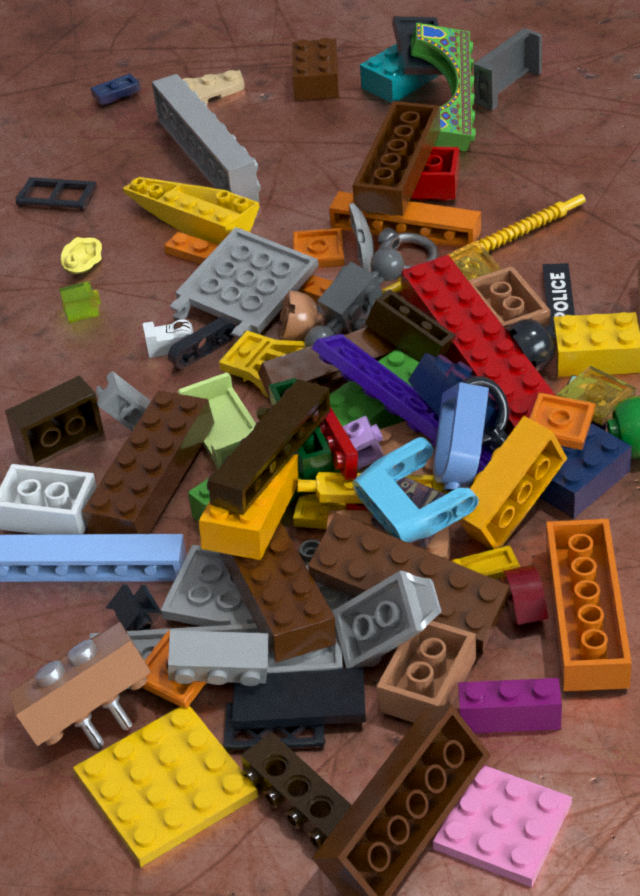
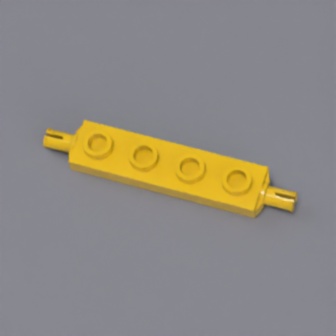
(333, 488)

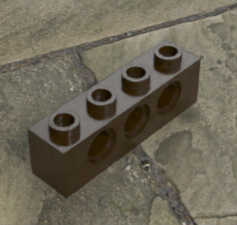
(317, 798)

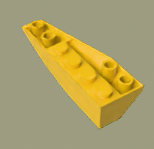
(194, 209)

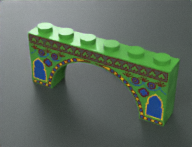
(450, 53)

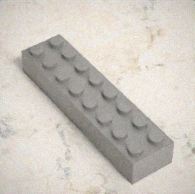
(205, 138)

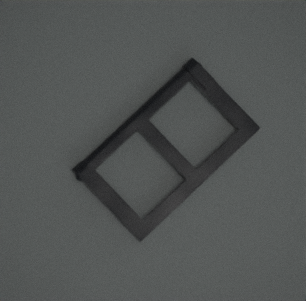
(59, 184)

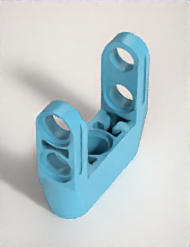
(394, 509)

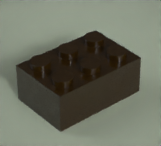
(55, 422)

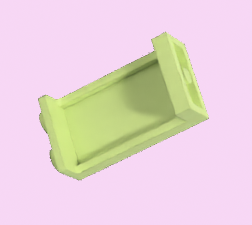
(229, 414)

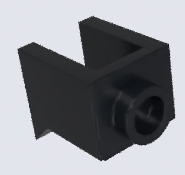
(136, 610)

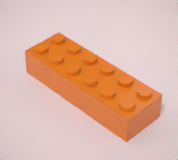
(587, 606)

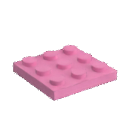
(504, 825)

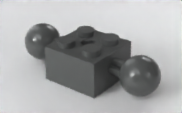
(353, 293)

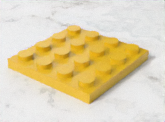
(164, 784)

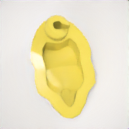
(81, 255)

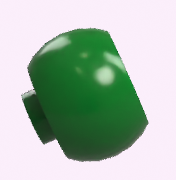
(626, 423)

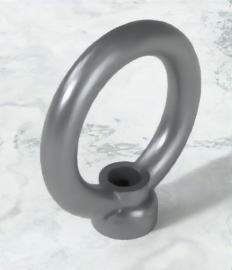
(391, 239)

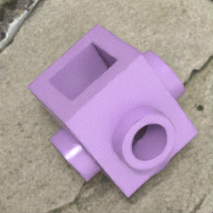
(365, 440)

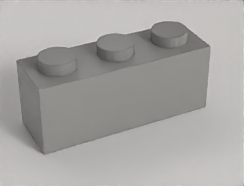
(218, 657)

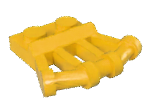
(250, 351)

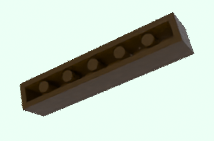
(268, 447)

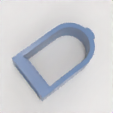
(459, 435)

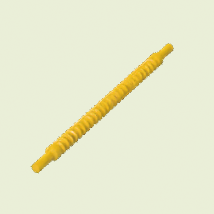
(552, 212)

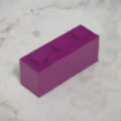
(511, 705)

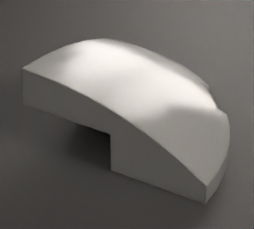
(363, 235)

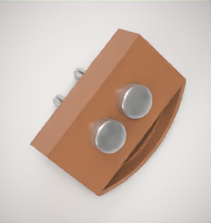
(78, 684)

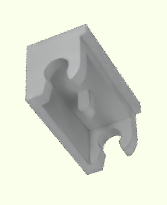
(122, 401)

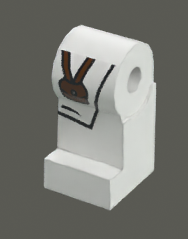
(162, 338)

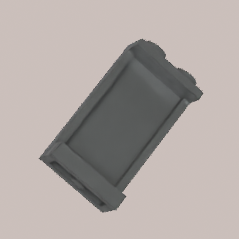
(505, 65)

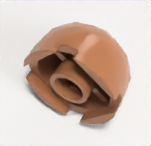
(298, 316)

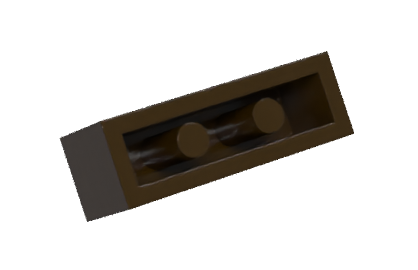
(408, 327)

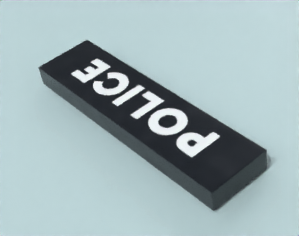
(558, 290)

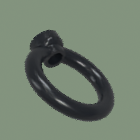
(494, 435)

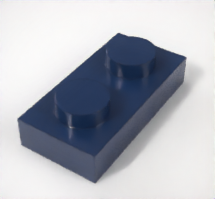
(115, 89)

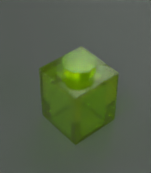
(80, 301)

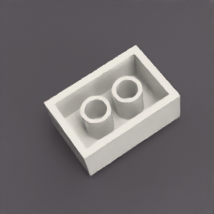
(45, 500)

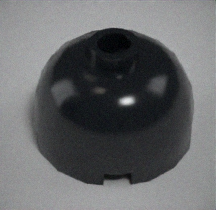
(534, 341)

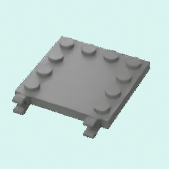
(244, 281)

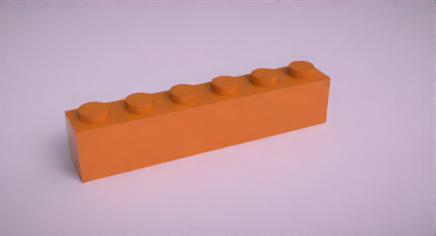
(438, 223)

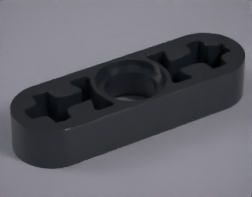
(186, 350)

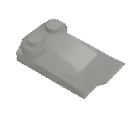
(385, 617)

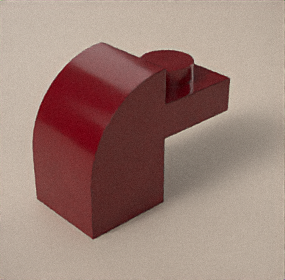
(526, 594)

